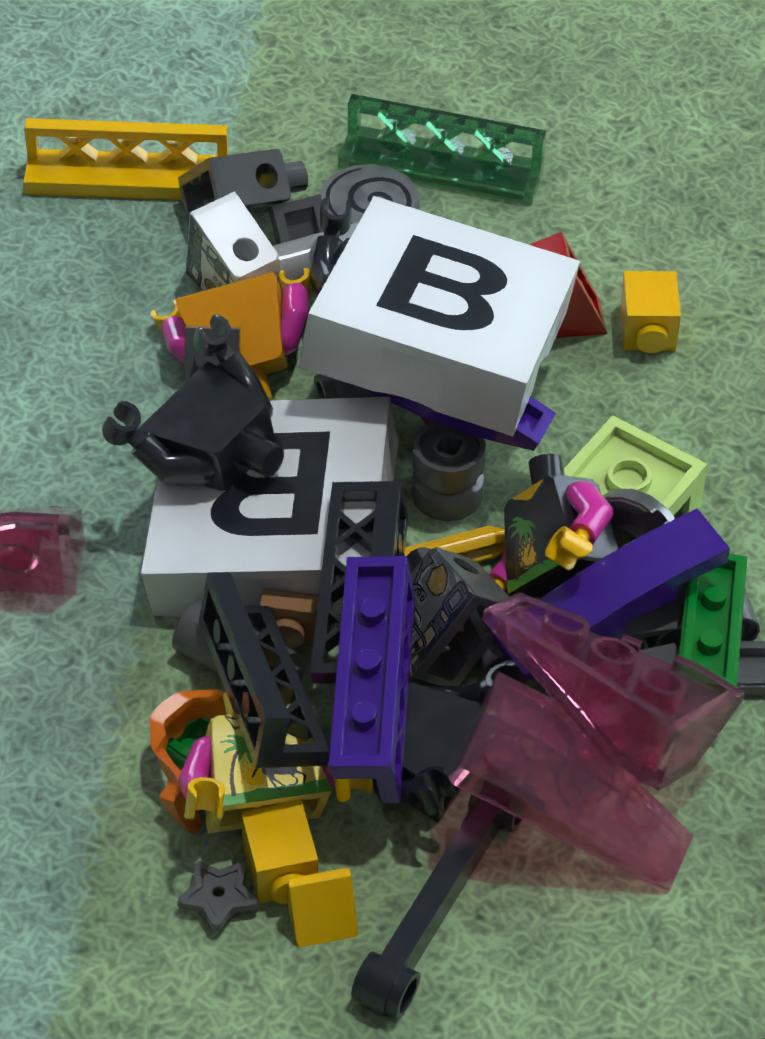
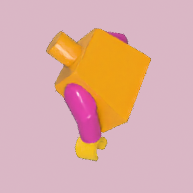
(268, 318)

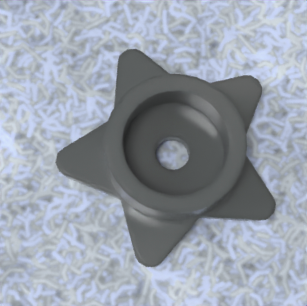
(218, 909)

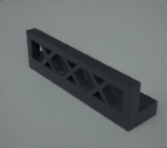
(389, 536)
(250, 685)

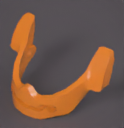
(169, 721)

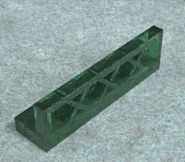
(443, 158)

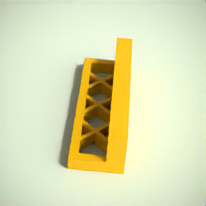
(116, 173)

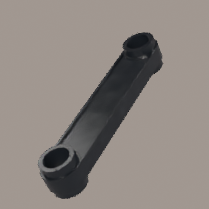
(388, 980)

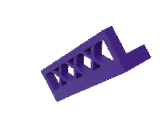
(373, 673)

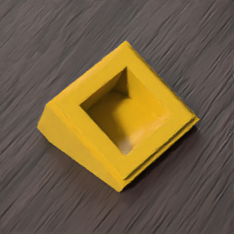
(322, 907)

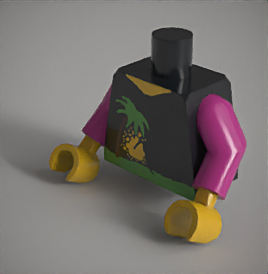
(552, 530)

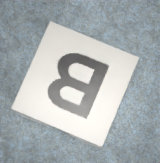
(439, 314)
(274, 526)

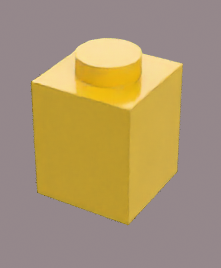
(650, 311)
(277, 848)

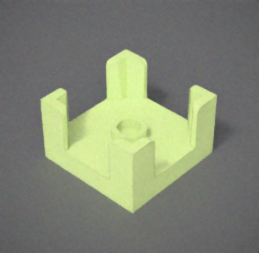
(631, 458)

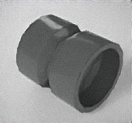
(447, 472)

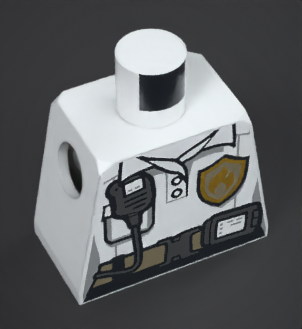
(227, 245)

